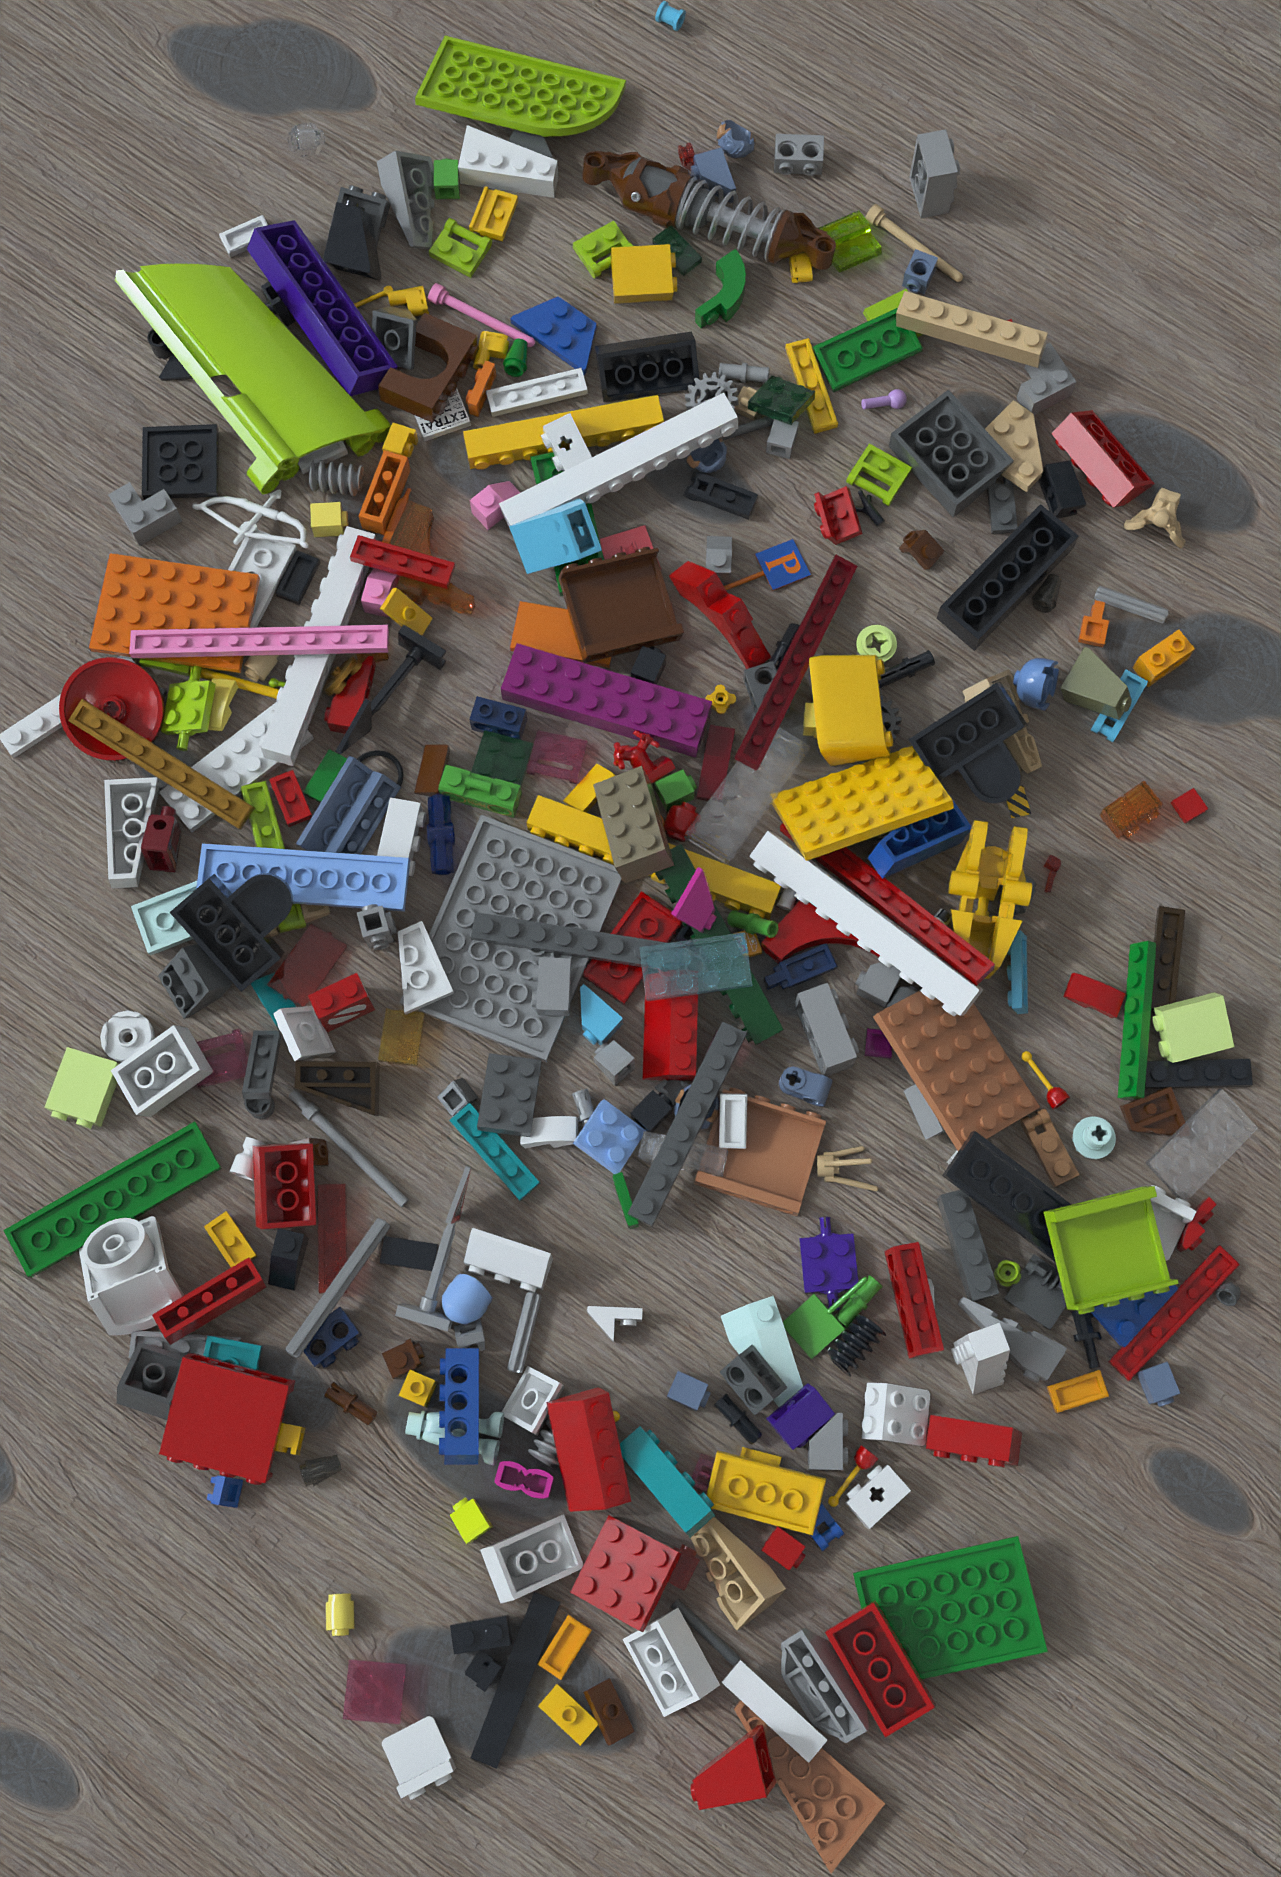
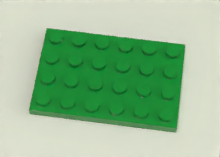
(958, 1606)

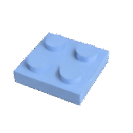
(609, 1137)

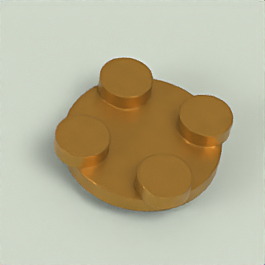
(336, 682)

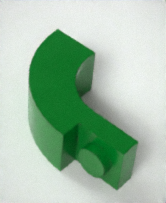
(727, 302)

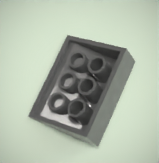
(950, 452)

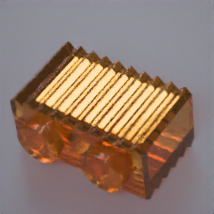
(1131, 810)

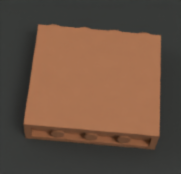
(776, 1158)

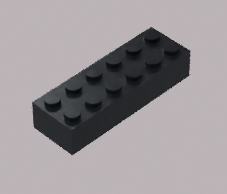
(1007, 577)

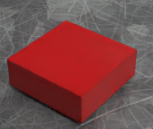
(1189, 805)

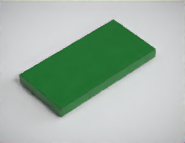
(865, 350)

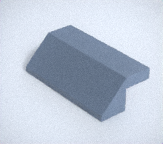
(349, 810)

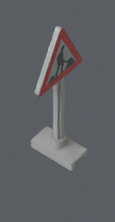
(426, 1312)

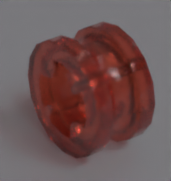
(686, 154)

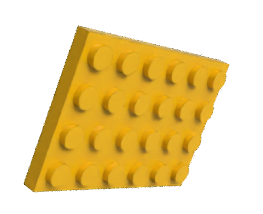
(861, 803)

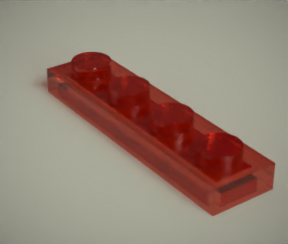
(331, 1232)

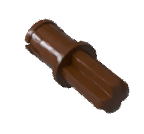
(351, 1404)

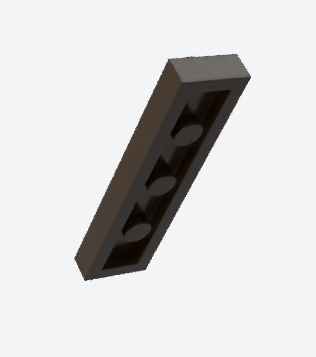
(1168, 942)

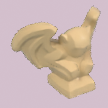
(1161, 514)

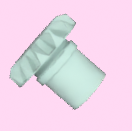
(1094, 1137)

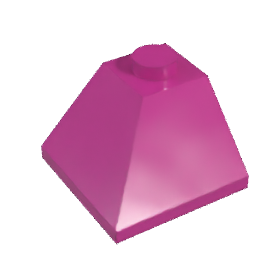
(696, 903)

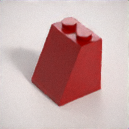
(736, 1774)

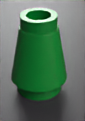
(516, 358)

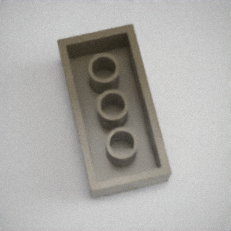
(633, 824)

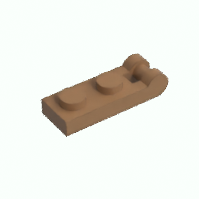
(1049, 1148)

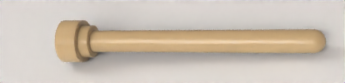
(877, 217)

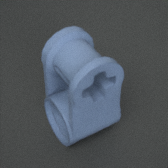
(808, 1087)

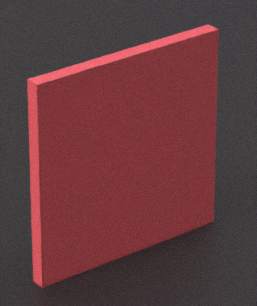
(626, 541)

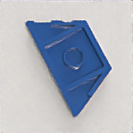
(559, 330)

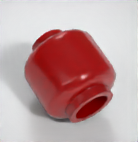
(679, 820)

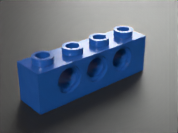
(462, 1449)

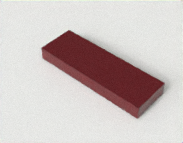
(715, 760)

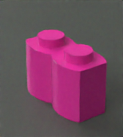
(531, 1481)

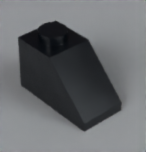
(287, 1259)

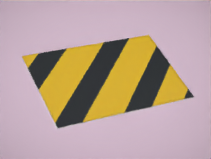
(1018, 804)

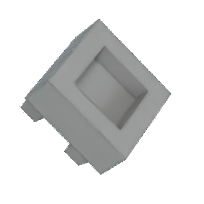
(470, 1334)

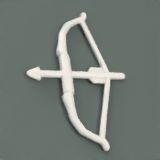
(249, 527)

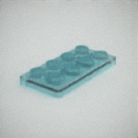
(695, 966)

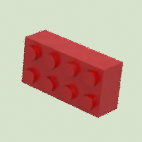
(880, 1668)

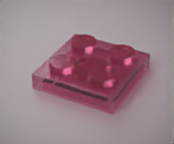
(374, 1691)

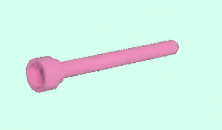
(439, 295)

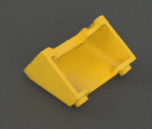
(849, 708)

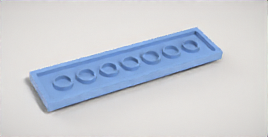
(313, 875)

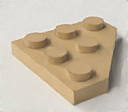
(1016, 433)

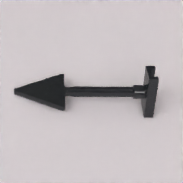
(175, 370)
(419, 649)

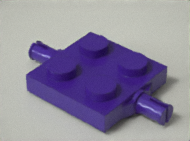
(828, 1262)

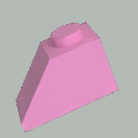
(486, 503)
(376, 590)

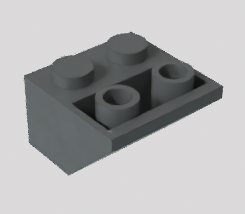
(193, 980)

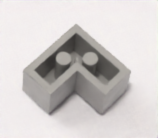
(1048, 383)
(147, 517)

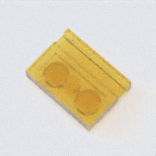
(401, 1037)

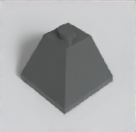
(396, 333)

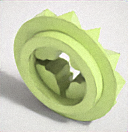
(881, 635)

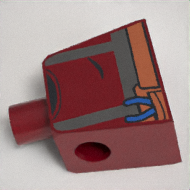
(162, 841)

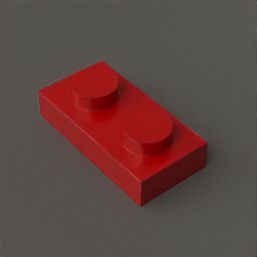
(290, 798)

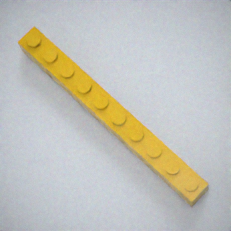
(587, 833)

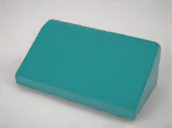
(270, 998)

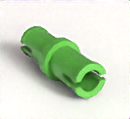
(752, 923)
(858, 1301)

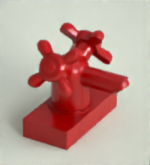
(638, 757)

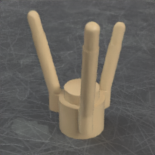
(829, 1165)

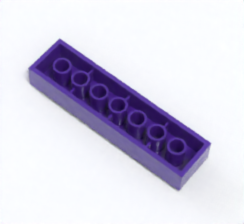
(320, 306)

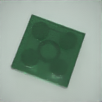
(781, 400)
(502, 757)

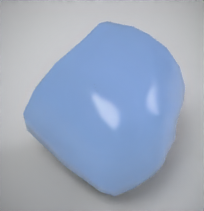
(465, 1299)

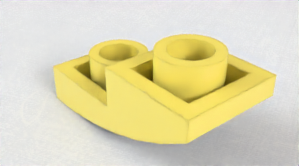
(220, 710)

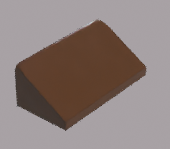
(431, 769)

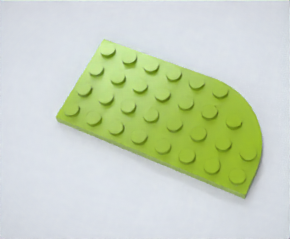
(517, 90)

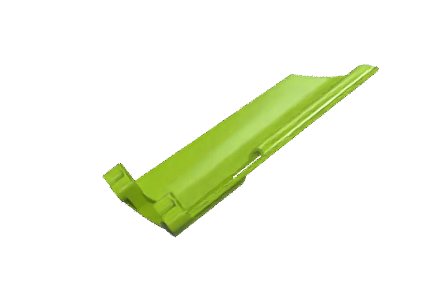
(286, 395)

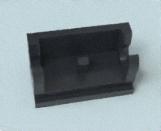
(1061, 489)

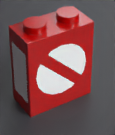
(341, 1002)

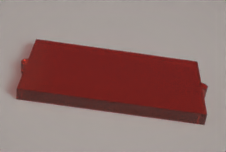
(307, 965)

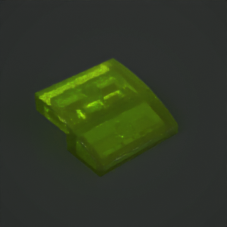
(853, 241)

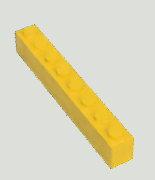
(597, 426)

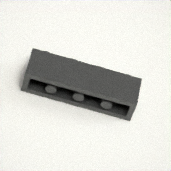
(967, 1246)

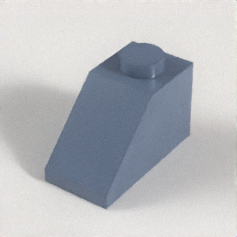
(715, 170)

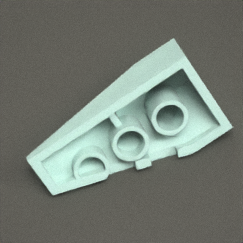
(763, 1327)

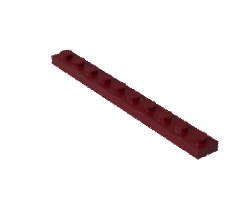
(795, 663)

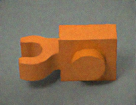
(1093, 627)

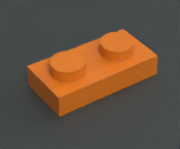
(484, 380)

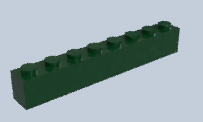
(747, 1002)

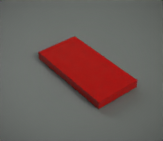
(642, 920)

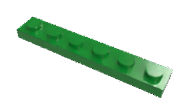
(1136, 1021)

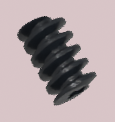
(855, 1344)

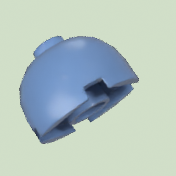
(1036, 682)

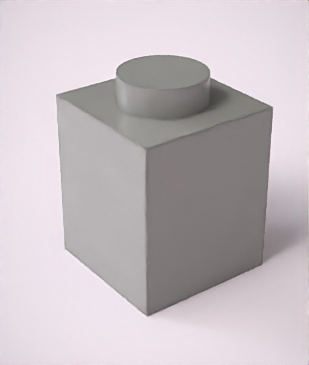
(782, 439)

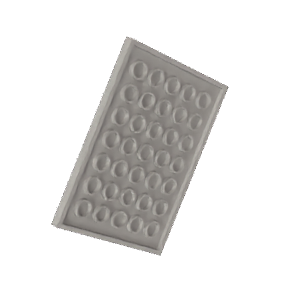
(523, 879)

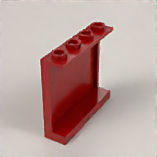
(225, 1418)

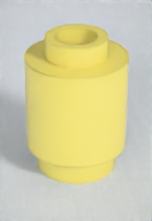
(339, 1614)

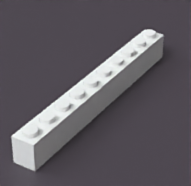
(627, 461)
(310, 671)
(865, 923)

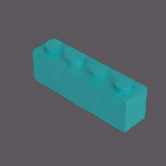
(665, 1482)

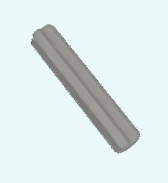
(1131, 604)
(524, 1332)

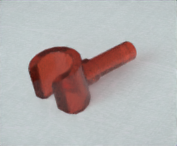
(1052, 864)

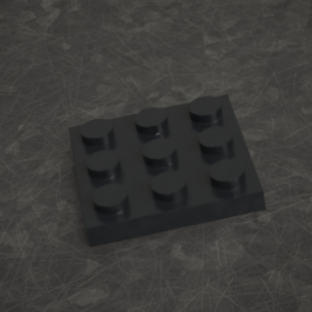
(180, 461)

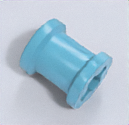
(670, 15)

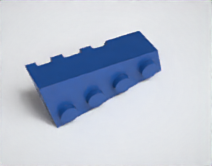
(919, 841)

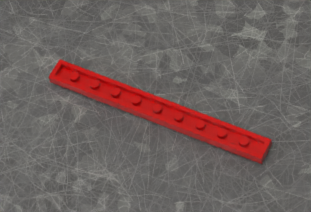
(906, 913)

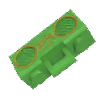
(480, 791)

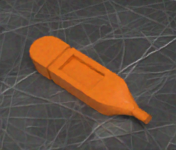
(397, 513)

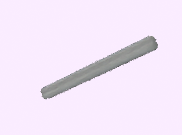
(337, 1288)

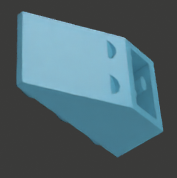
(555, 537)

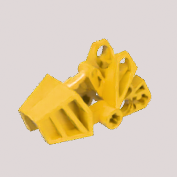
(979, 877)

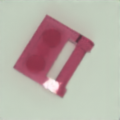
(560, 750)
(225, 1065)

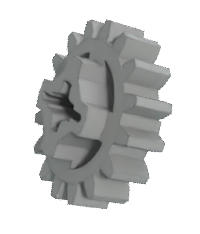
(709, 389)

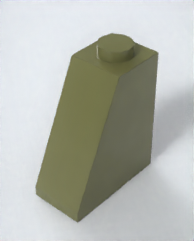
(1096, 687)

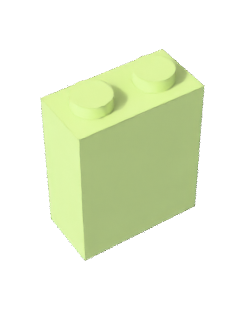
(1193, 1027)
(82, 1088)

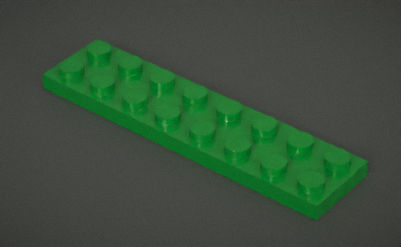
(116, 1194)

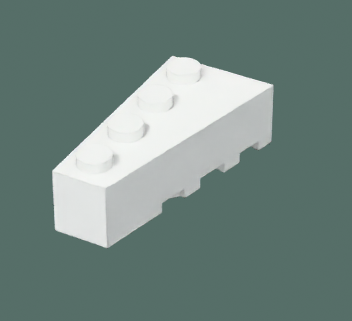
(505, 166)

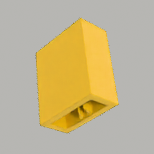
(643, 273)

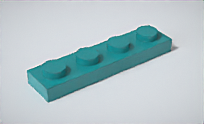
(495, 1153)

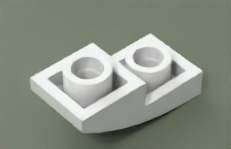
(552, 1130)

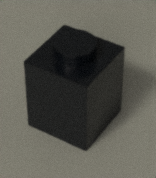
(649, 665)
(652, 1111)

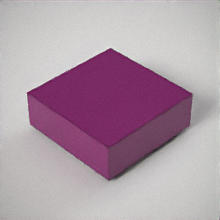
(877, 1044)

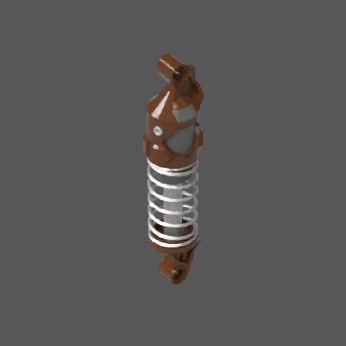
(679, 200)

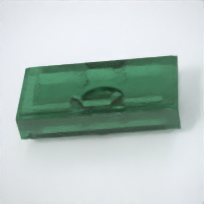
(685, 255)

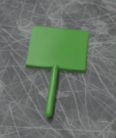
(814, 1324)

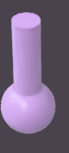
(895, 399)

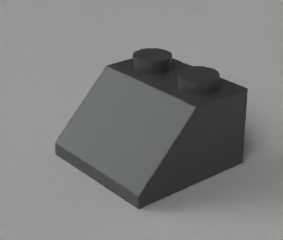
(149, 1380)

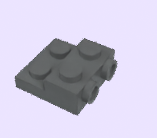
(374, 205)

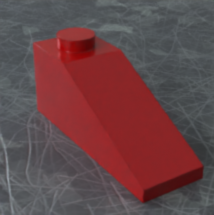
(349, 700)

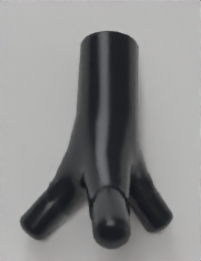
(869, 509)

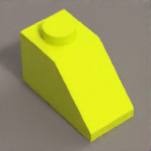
(470, 1520)

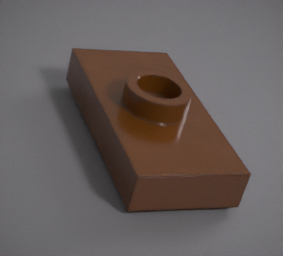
(608, 1712)

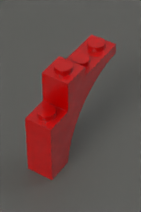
(723, 609)
(802, 930)

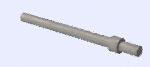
(313, 1113)

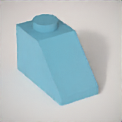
(597, 1017)

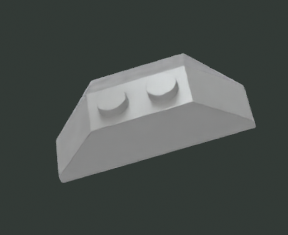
(823, 1686)

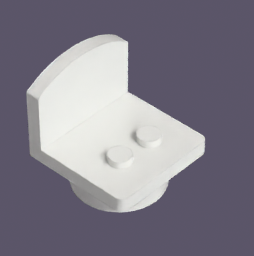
(127, 1274)

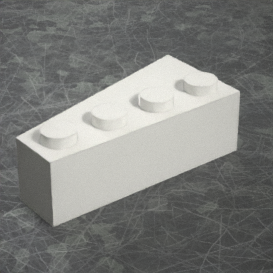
(127, 812)
(983, 1357)

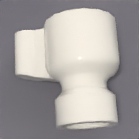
(243, 1161)

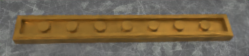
(161, 764)

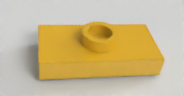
(405, 611)
(568, 1714)

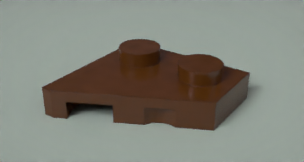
(1154, 1113)

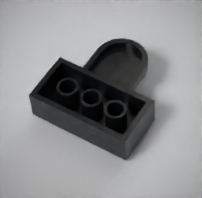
(974, 744)
(237, 924)

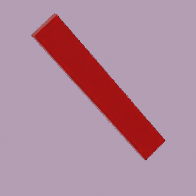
(1174, 1312)

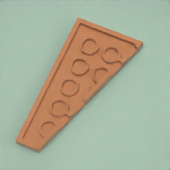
(822, 1793)

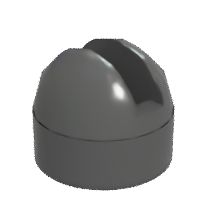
(1226, 1299)

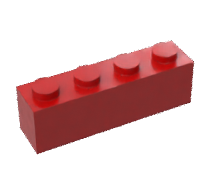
(209, 1301)

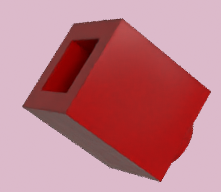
(784, 1549)

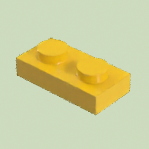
(229, 1239)

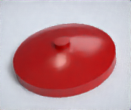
(120, 691)

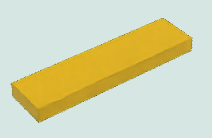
(809, 375)

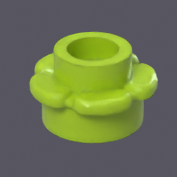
(1005, 1266)

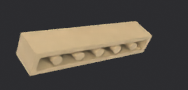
(971, 329)

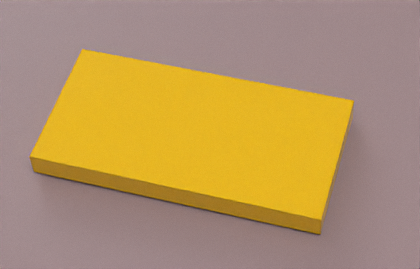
(765, 1492)

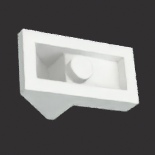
(606, 1317)

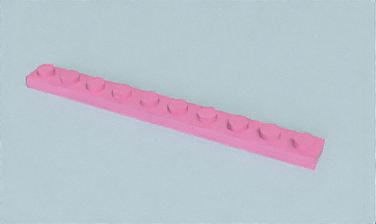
(259, 641)

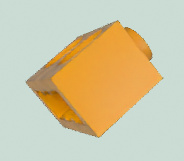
(1163, 658)

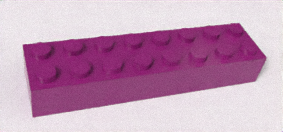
(605, 699)

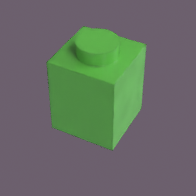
(446, 179)
(675, 789)

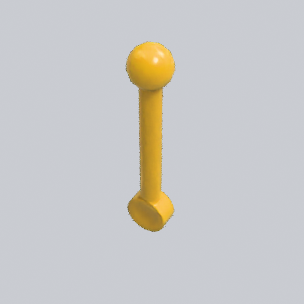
(374, 297)

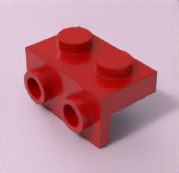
(837, 515)

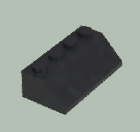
(647, 366)

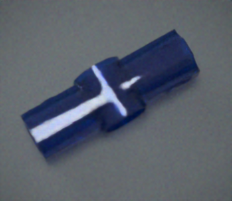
(440, 834)

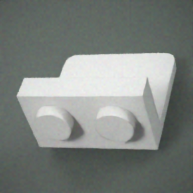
(1170, 1219)
(896, 1414)
(418, 1757)

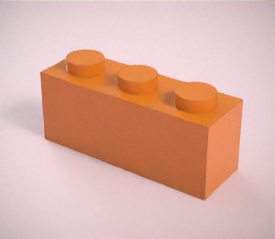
(384, 492)

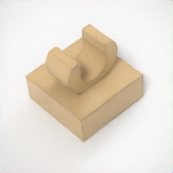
(743, 397)

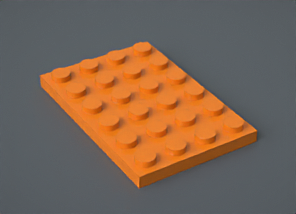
(171, 596)

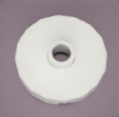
(120, 1026)

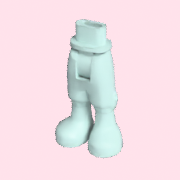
(426, 1427)

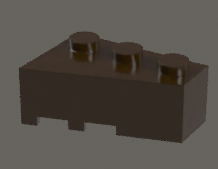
(342, 1082)

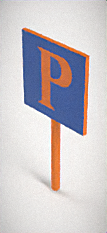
(780, 565)

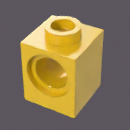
(418, 1388)

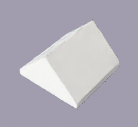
(528, 1401)

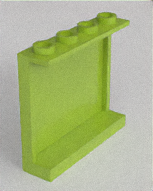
(1108, 1249)

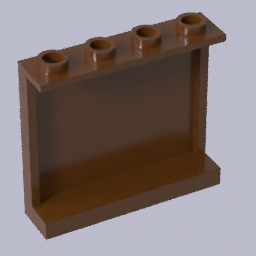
(619, 604)

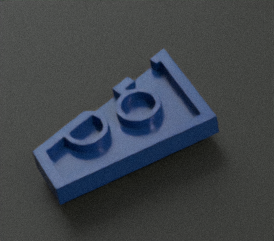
(1130, 1317)

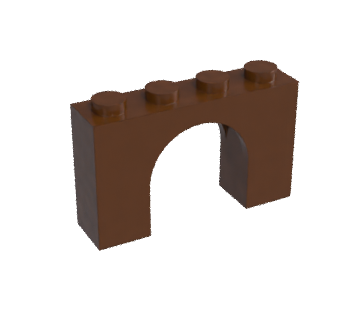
(428, 396)

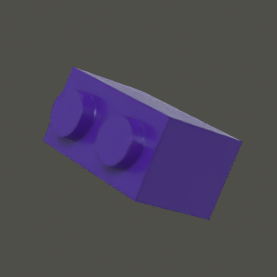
(800, 1416)

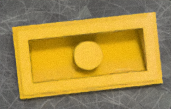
(583, 795)

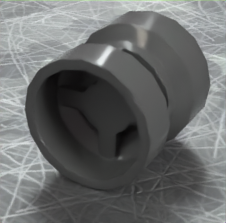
(255, 1106)

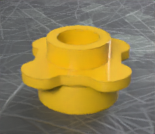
(721, 706)

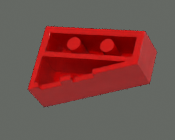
(973, 1441)

